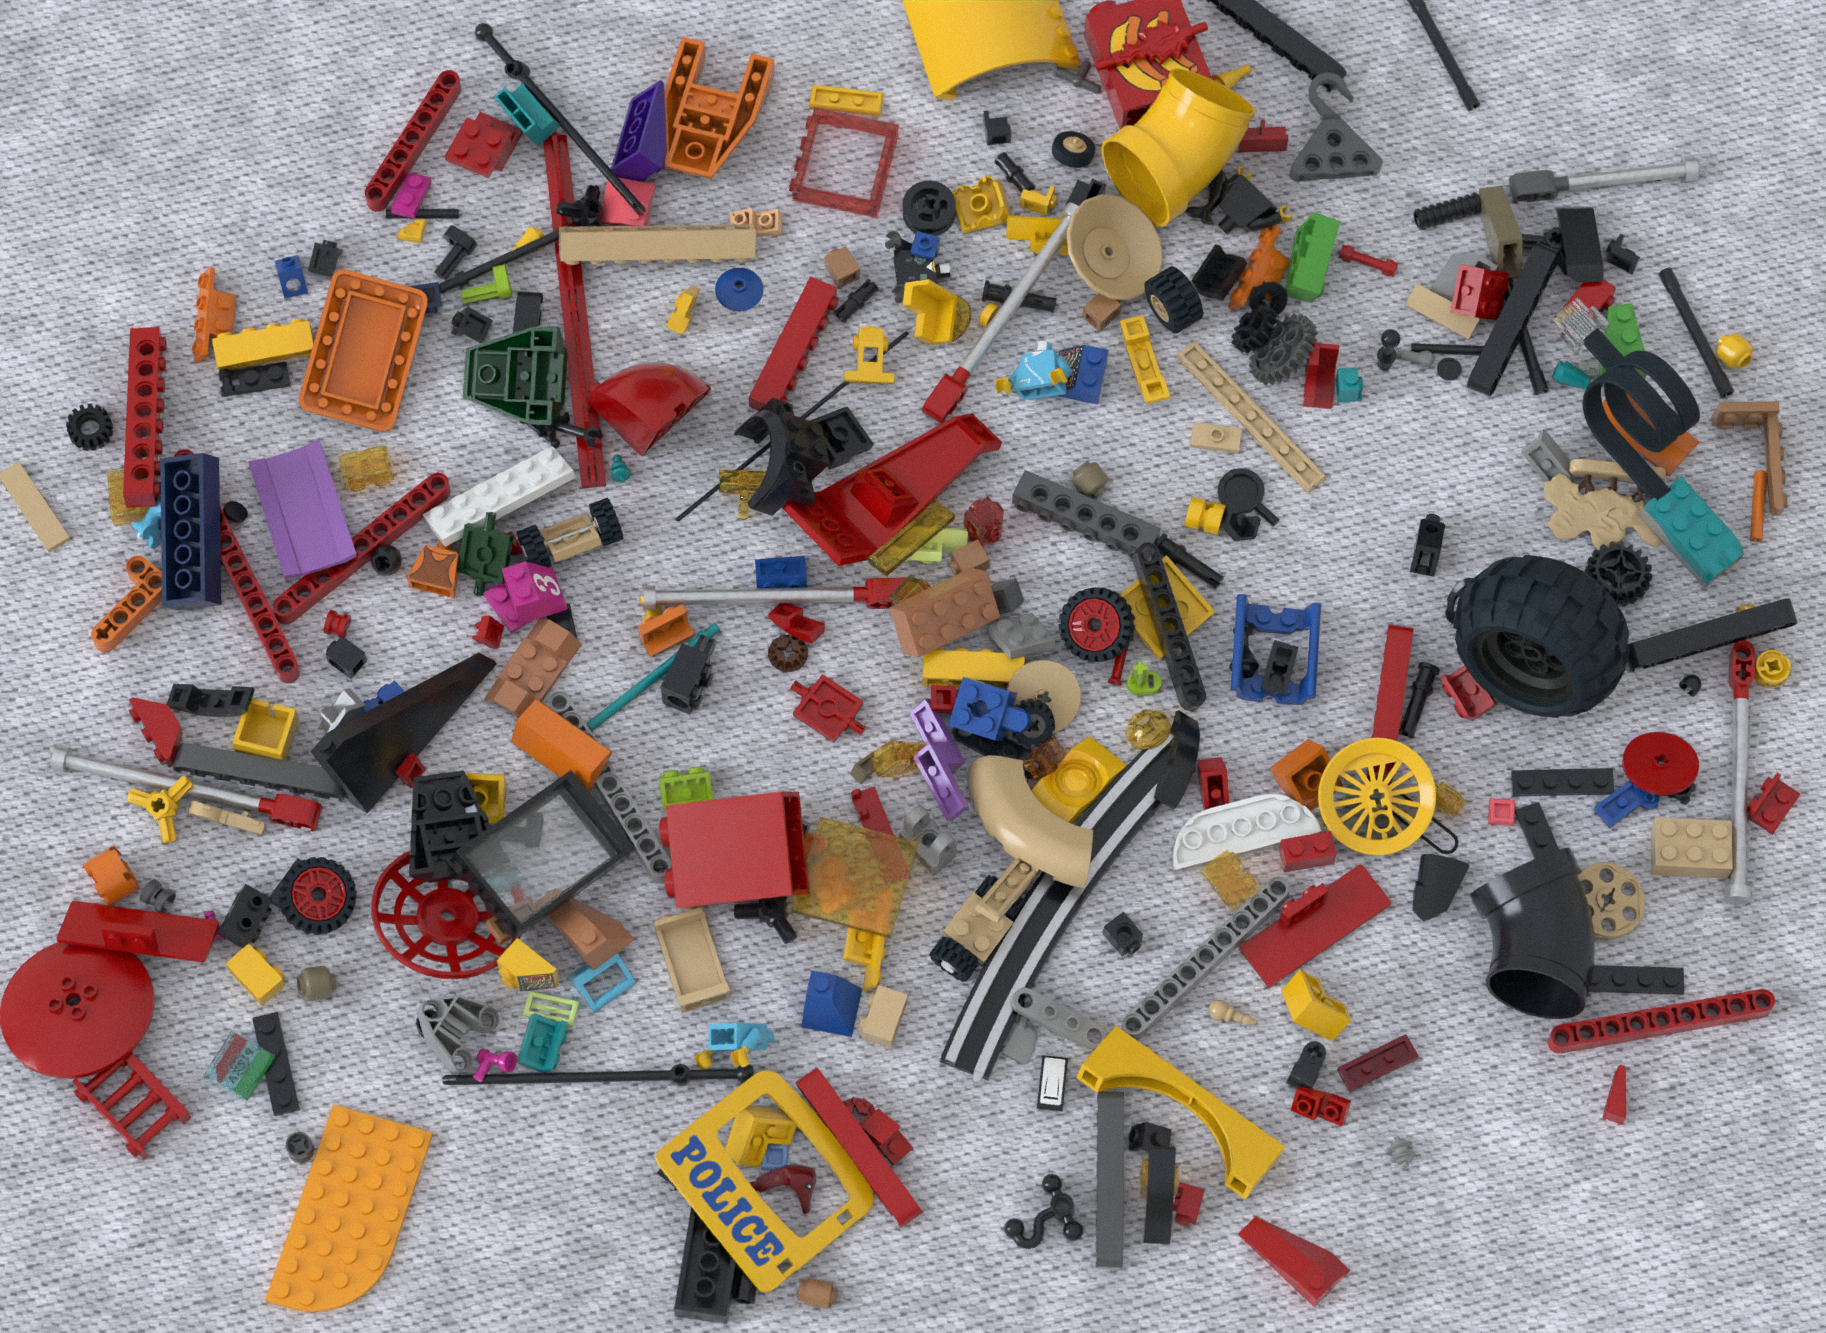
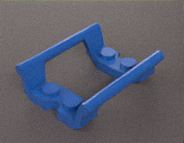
(1282, 623)

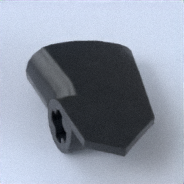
(1436, 884)

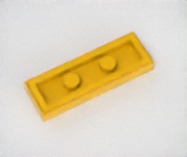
(846, 100)

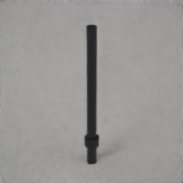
(462, 278)

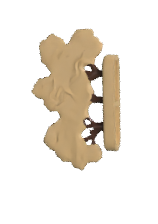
(1599, 512)

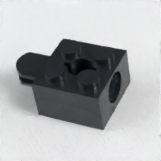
(688, 676)

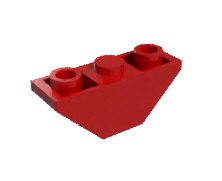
(159, 726)

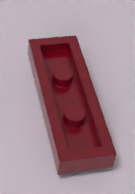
(1377, 1063)

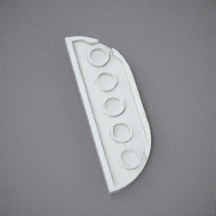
(1241, 828)

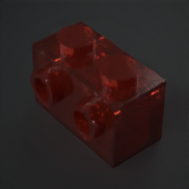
(984, 521)

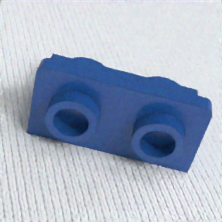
(781, 572)

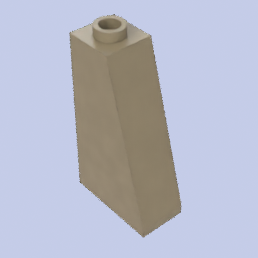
(1501, 230)

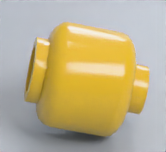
(1734, 351)

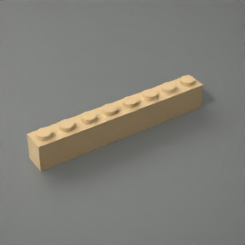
(657, 243)

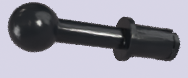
(1387, 355)

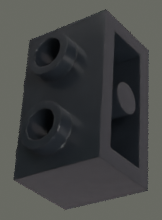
(245, 916)

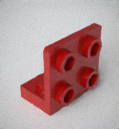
(1479, 292)

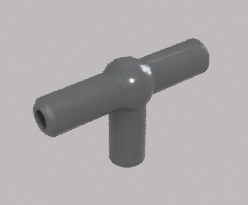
(1078, 79)

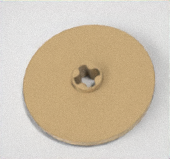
(1055, 679)

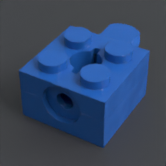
(987, 710)

